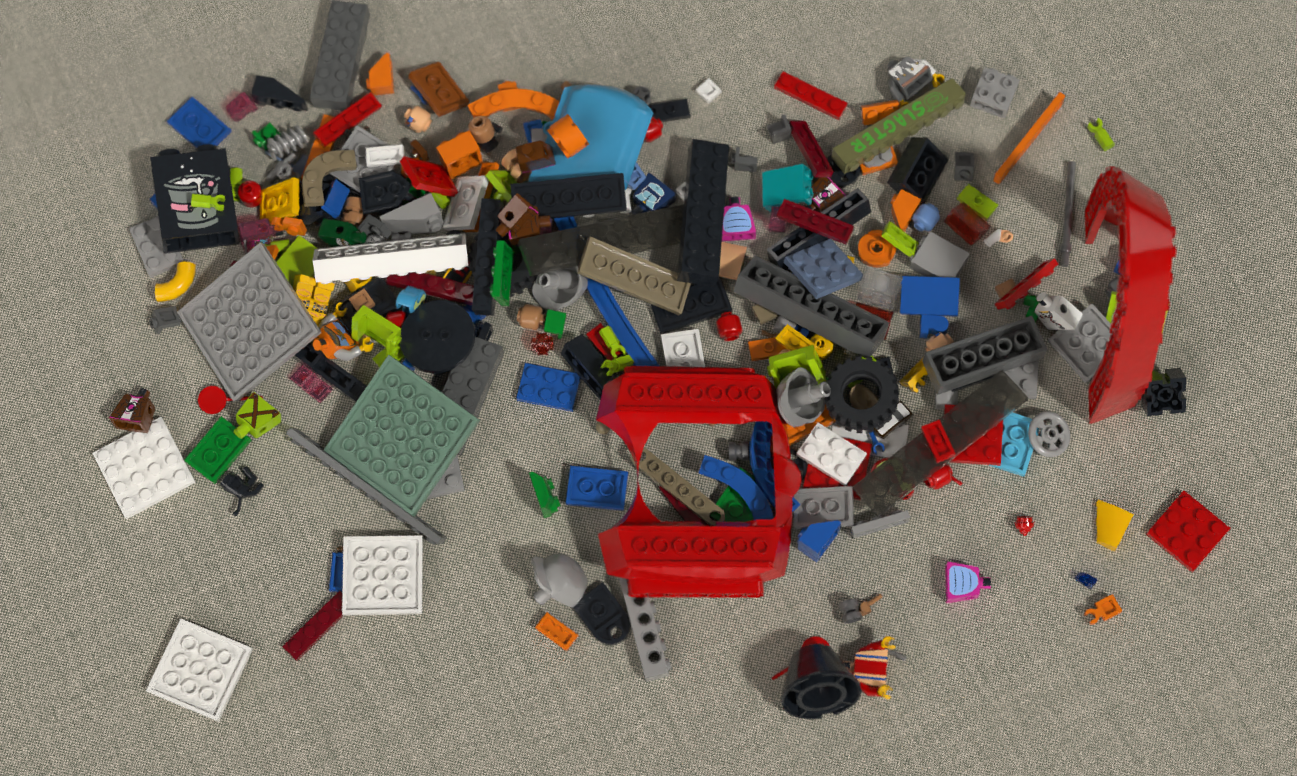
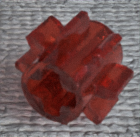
(542, 343)

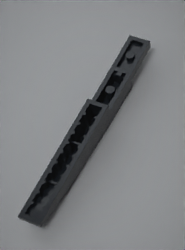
(330, 372)

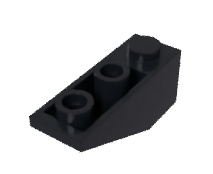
(272, 92)

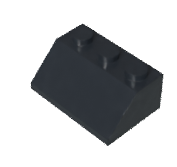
(918, 168)

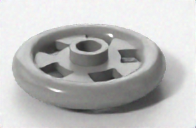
(1036, 441)

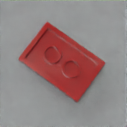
(428, 176)

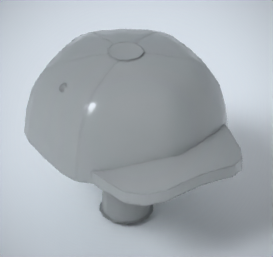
(559, 288)
(801, 397)
(559, 579)

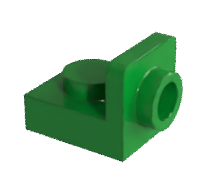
(261, 137)
(1031, 302)

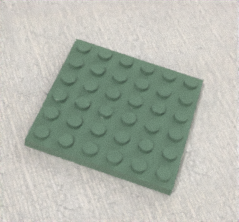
(401, 435)

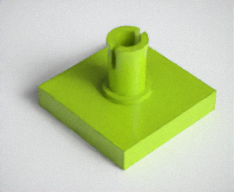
(502, 182)

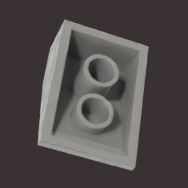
(415, 217)

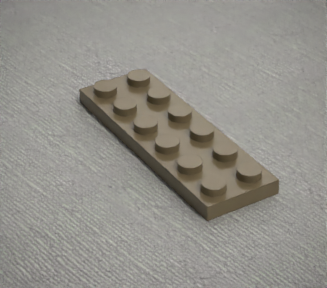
(633, 275)

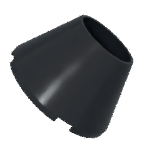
(818, 683)

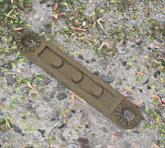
(679, 487)

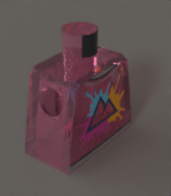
(256, 232)

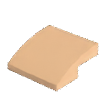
(731, 260)

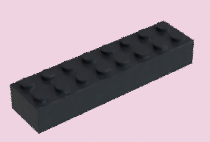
(703, 213)

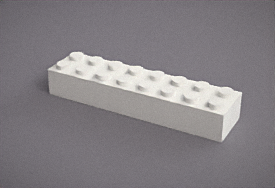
(390, 258)

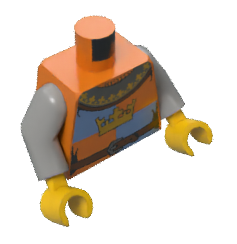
(336, 338)

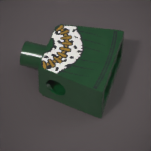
(340, 233)

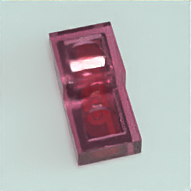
(311, 383)

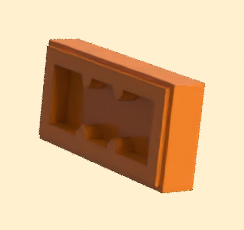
(764, 348)
(556, 631)

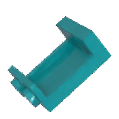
(787, 183)

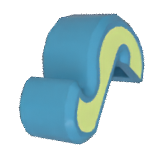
(411, 299)

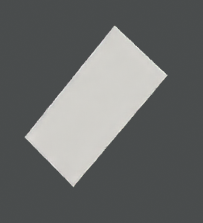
(892, 443)

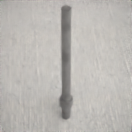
(1065, 246)

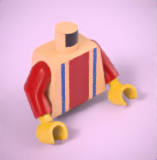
(871, 667)

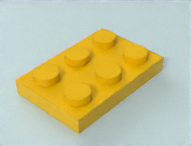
(280, 200)

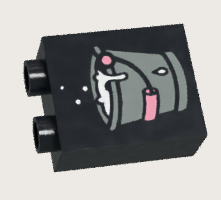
(197, 172)

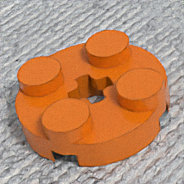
(872, 258)

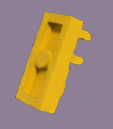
(793, 339)
(914, 376)

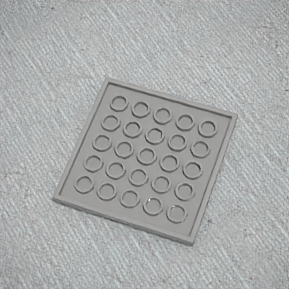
(249, 322)

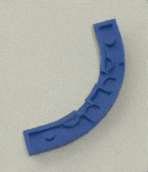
(760, 461)
(739, 482)

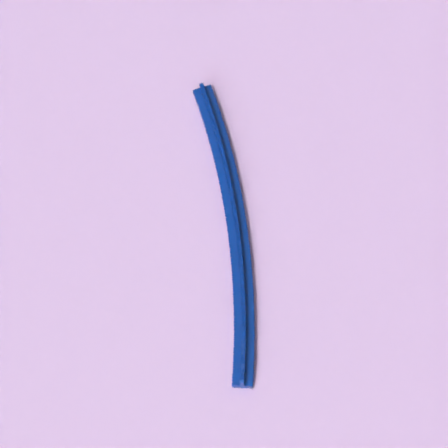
(603, 297)

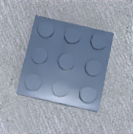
(823, 268)

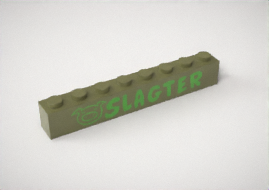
(898, 126)

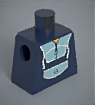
(652, 195)

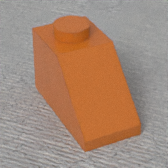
(381, 77)
(903, 208)

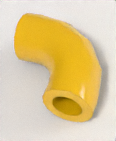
(178, 284)

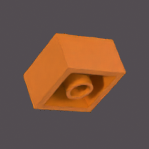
(459, 154)

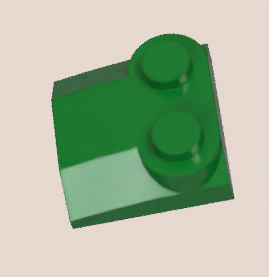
(544, 494)

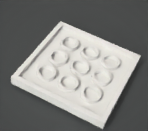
(143, 468)
(382, 575)
(199, 670)

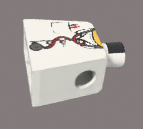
(1057, 312)

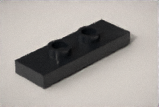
(671, 110)

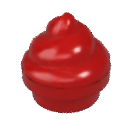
(1024, 524)

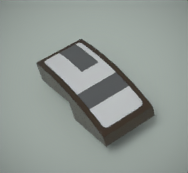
(898, 419)

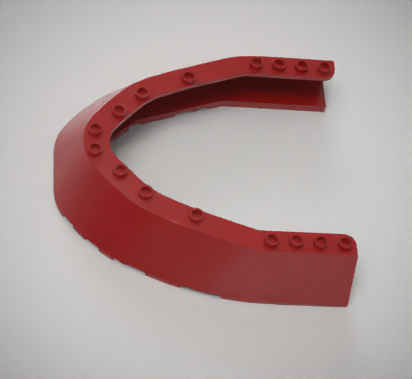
(1141, 292)

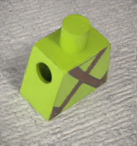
(256, 417)

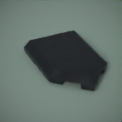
(382, 191)

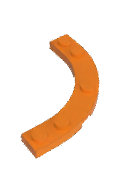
(514, 99)

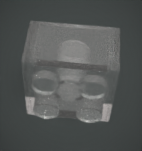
(879, 288)

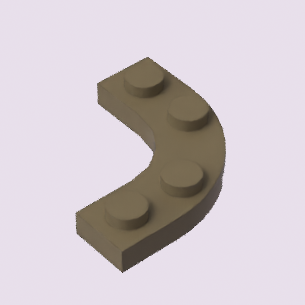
(319, 168)

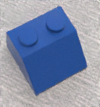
(817, 538)

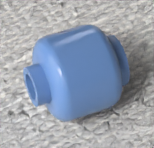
(926, 217)

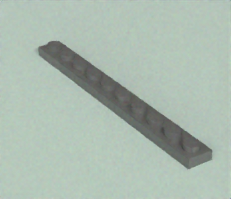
(314, 449)

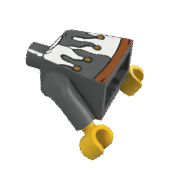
(909, 77)

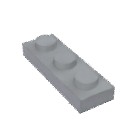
(896, 518)

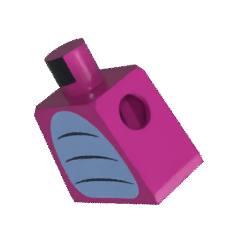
(737, 221)
(964, 582)

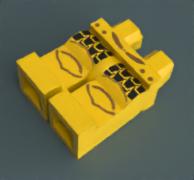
(313, 295)

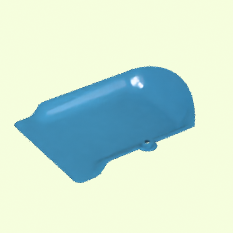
(611, 123)

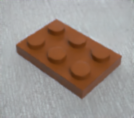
(438, 89)

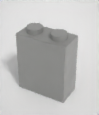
(938, 257)

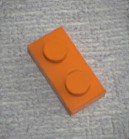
(875, 112)

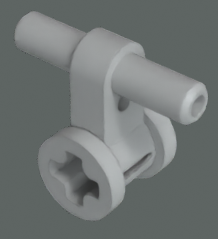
(284, 170)

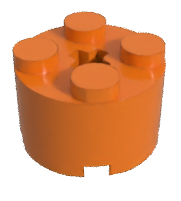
(568, 136)

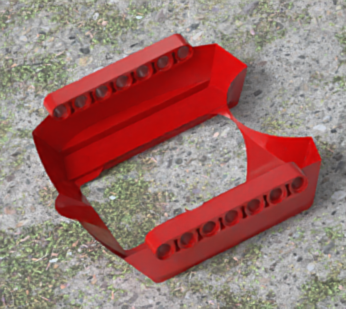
(683, 556)

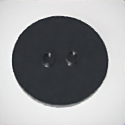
(437, 336)

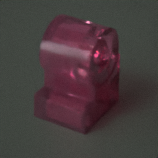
(241, 106)
(775, 223)

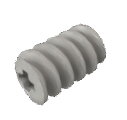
(286, 141)

